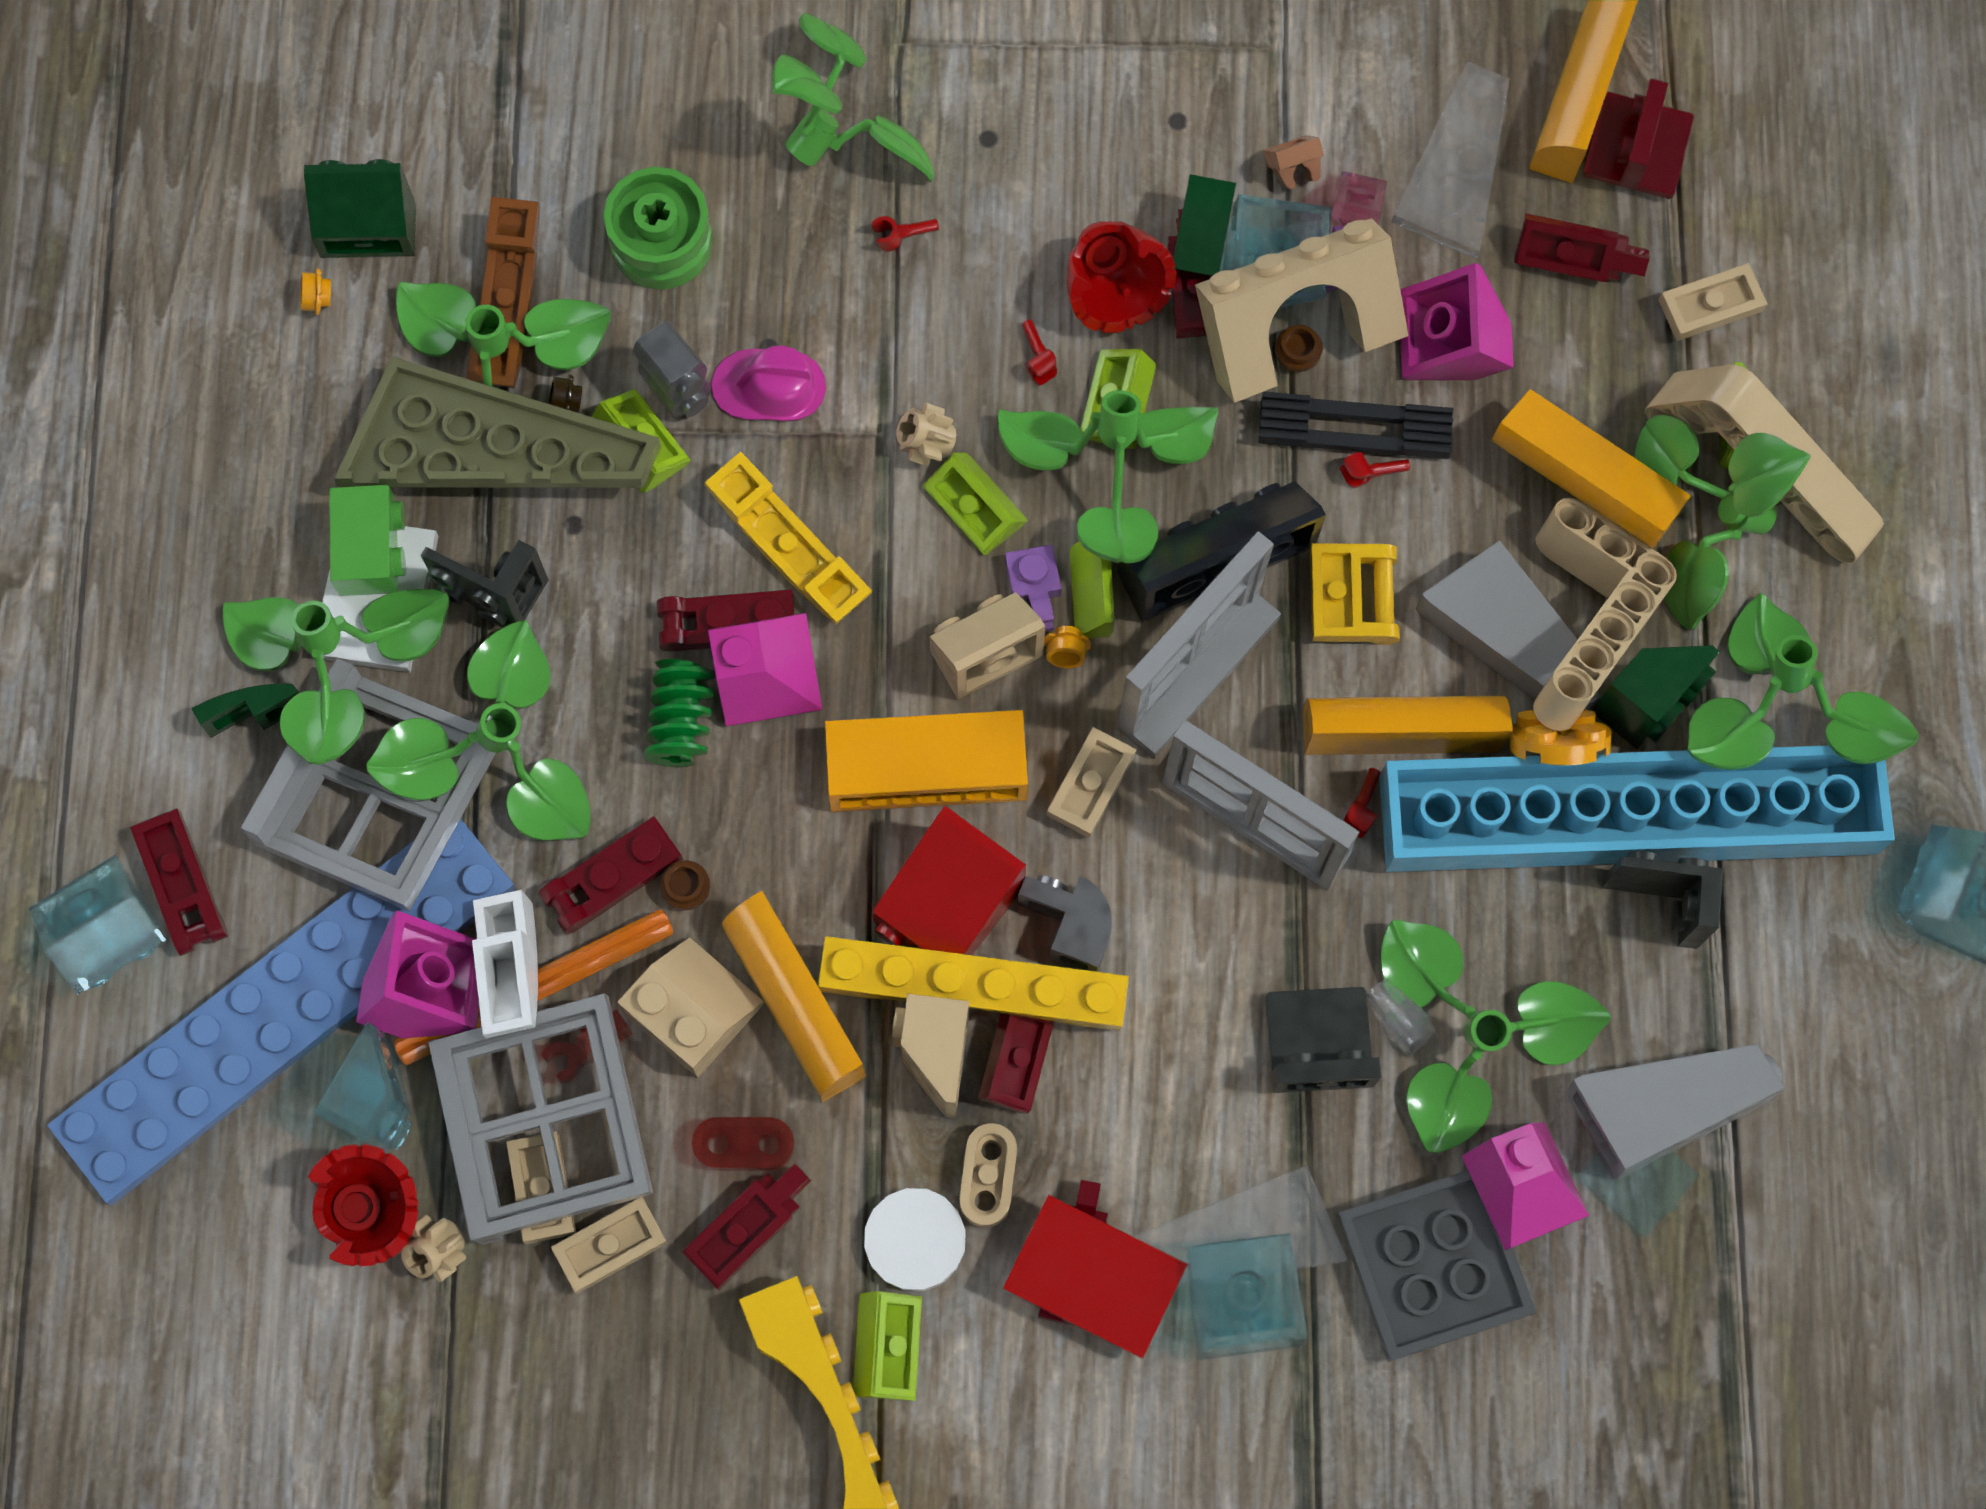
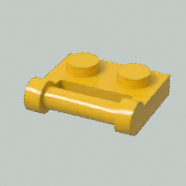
(1338, 593)

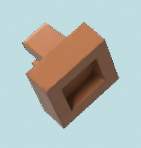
(1299, 151)

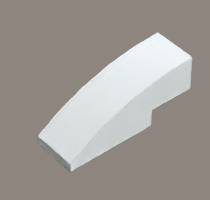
(506, 963)

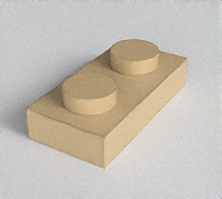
(1712, 302)
(1091, 782)
(533, 1179)
(609, 1245)

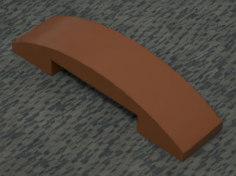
(508, 280)

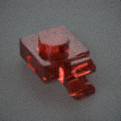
(581, 1052)

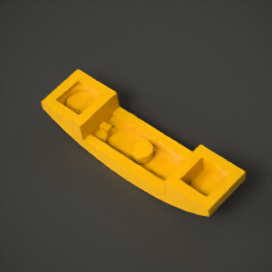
(786, 539)

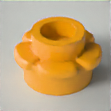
(314, 291)
(1066, 647)

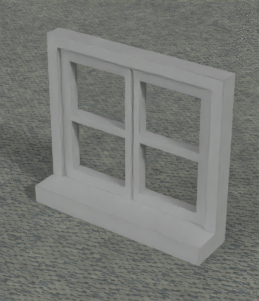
(1199, 651)
(296, 782)
(1258, 805)
(469, 1136)

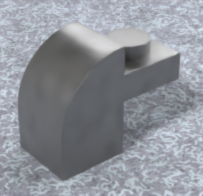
(1083, 919)

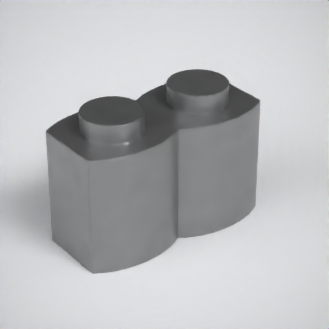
(672, 370)

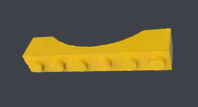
(987, 983)
(788, 1334)

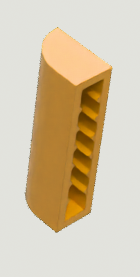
(1582, 88)
(1590, 468)
(1406, 725)
(926, 760)
(793, 997)

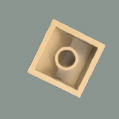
(987, 643)
(690, 1005)
(933, 1045)

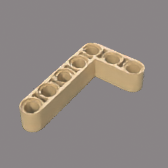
(1737, 405)
(1619, 569)

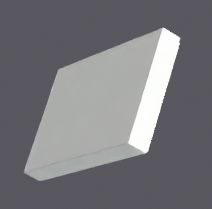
(352, 607)

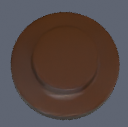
(1298, 348)
(685, 885)

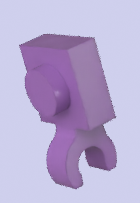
(1035, 579)

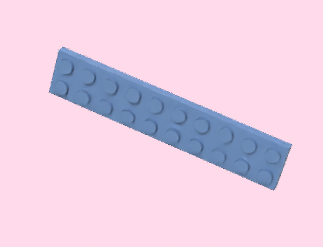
(257, 1025)

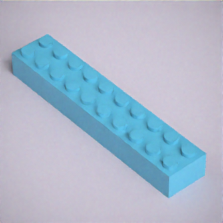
(1653, 802)

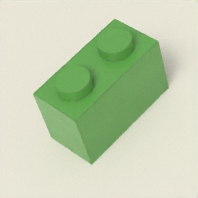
(365, 540)

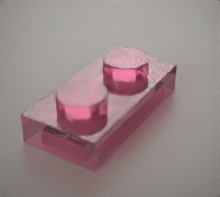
(1358, 198)

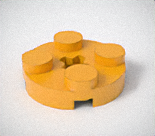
(1565, 747)

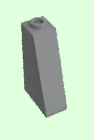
(1501, 619)
(1666, 1104)

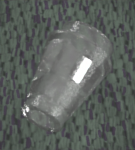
(1400, 1018)

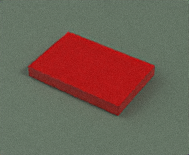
(1095, 1277)

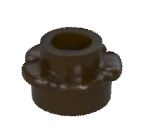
(565, 393)

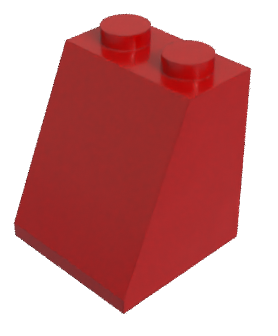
(949, 889)

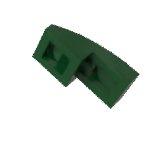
(1204, 225)
(230, 708)

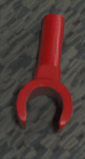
(900, 231)
(1043, 365)
(1359, 472)
(1358, 814)

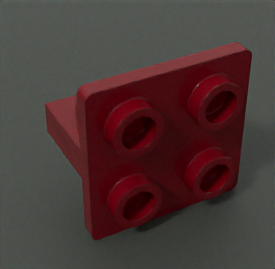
(1639, 142)

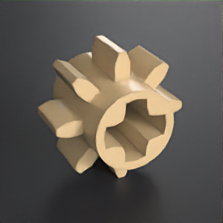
(926, 434)
(434, 1249)

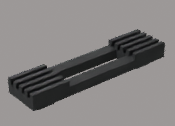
(1424, 430)

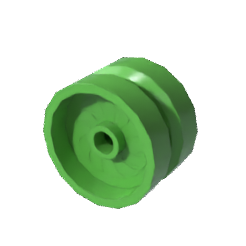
(658, 228)

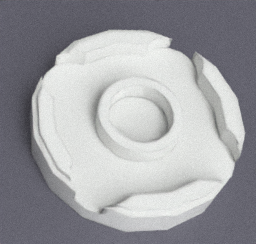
(914, 1239)

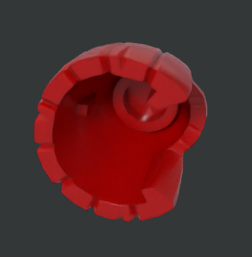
(1118, 276)
(364, 1204)

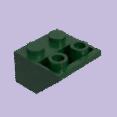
(360, 209)
(1655, 690)

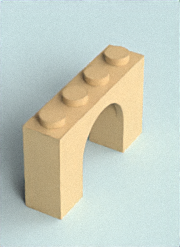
(1242, 302)

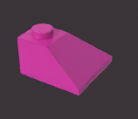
(1455, 328)
(765, 669)
(420, 981)
(1524, 1184)

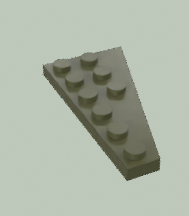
(463, 434)

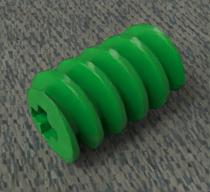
(678, 712)

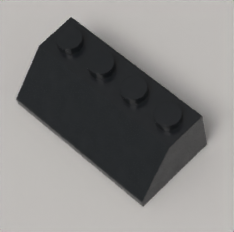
(1197, 553)

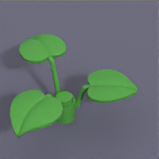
(818, 127)
(440, 314)
(1173, 434)
(1761, 473)
(1764, 639)
(514, 672)
(328, 722)
(1446, 1102)

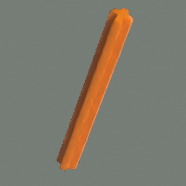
(569, 969)

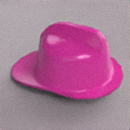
(769, 384)

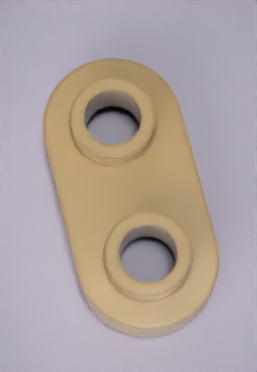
(988, 1176)

